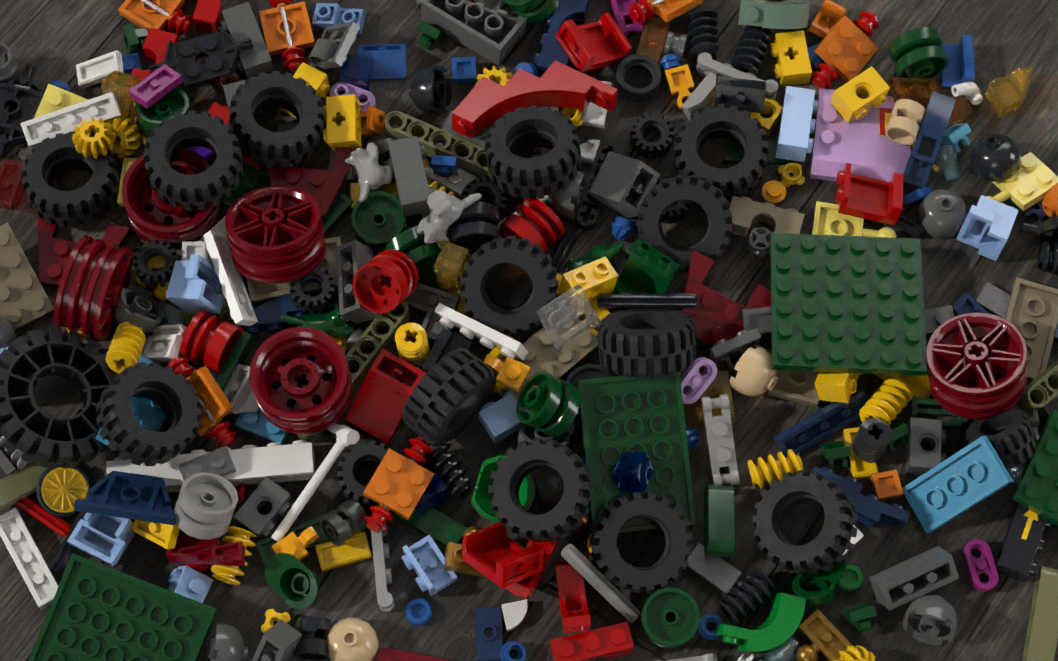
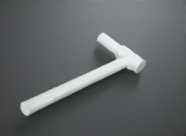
(345, 437)

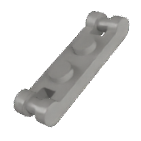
(708, 65)
(720, 440)
(382, 575)

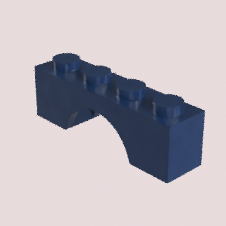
(551, 47)

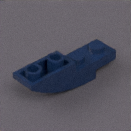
(928, 140)
(269, 315)
(867, 506)

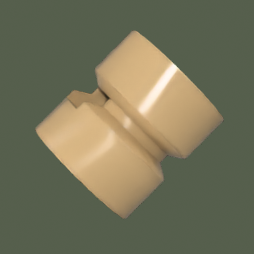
(905, 121)

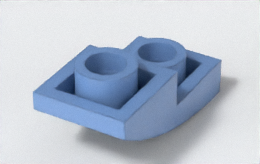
(332, 14)

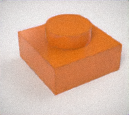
(886, 485)

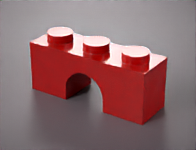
(155, 49)
(602, 642)

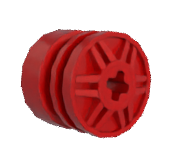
(535, 223)
(385, 281)
(209, 341)

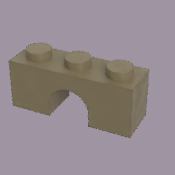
(748, 213)

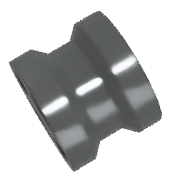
(675, 44)
(759, 236)

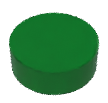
(851, 579)

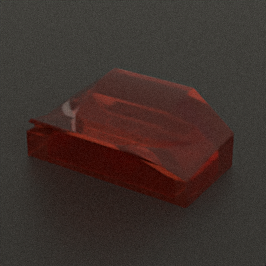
(10, 184)

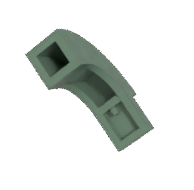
(775, 15)

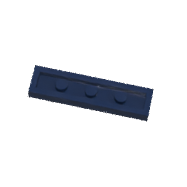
(821, 424)

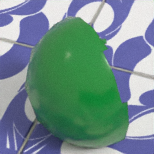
(481, 498)

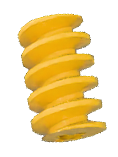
(412, 344)
(125, 347)
(887, 401)
(773, 469)
(228, 573)

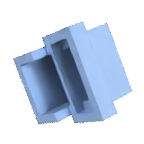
(988, 226)
(195, 286)
(103, 536)

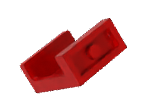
(594, 43)
(869, 197)
(501, 557)

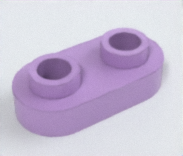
(359, 92)
(697, 382)

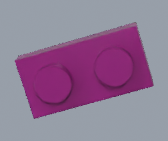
(155, 86)

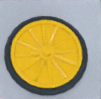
(60, 488)

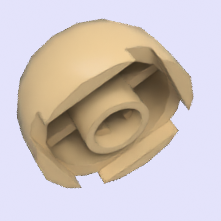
(754, 372)
(352, 641)

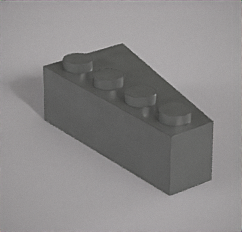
(476, 26)

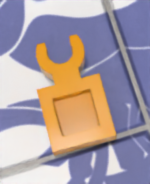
(680, 82)

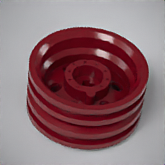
(153, 224)
(275, 234)
(92, 287)
(298, 345)
(977, 351)

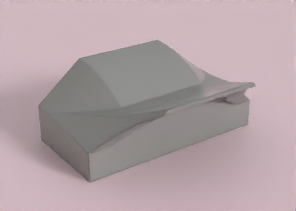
(702, 96)
(240, 392)

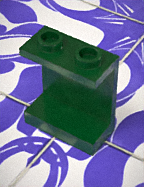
(645, 271)

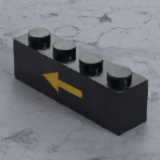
(1021, 543)

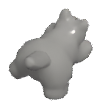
(370, 174)
(444, 211)

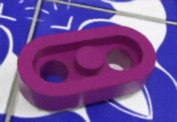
(980, 566)

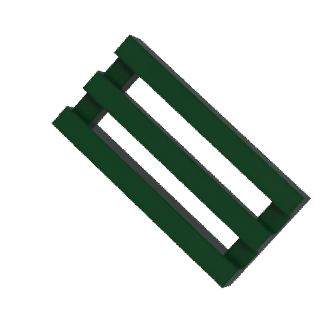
(914, 410)

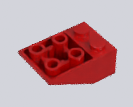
(383, 396)

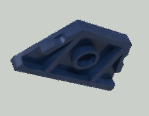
(130, 498)

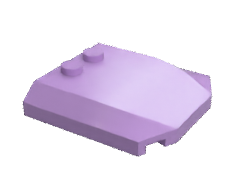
(853, 143)

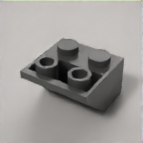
(623, 184)

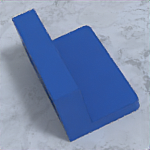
(388, 60)
(961, 63)

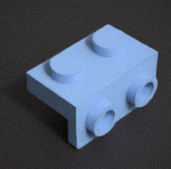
(429, 565)
(189, 583)

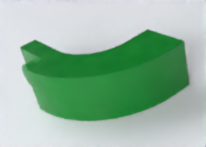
(782, 622)

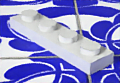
(67, 118)
(230, 279)
(488, 336)
(28, 558)

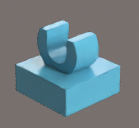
(955, 133)

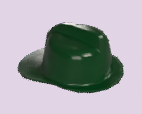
(292, 580)
(820, 587)

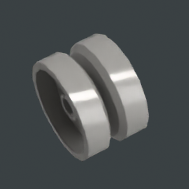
(205, 505)

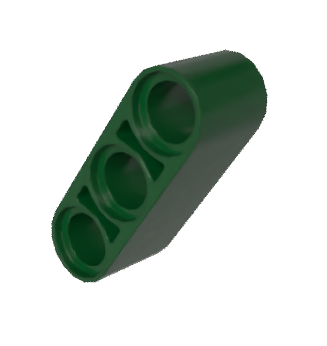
(719, 520)

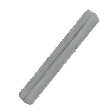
(600, 583)

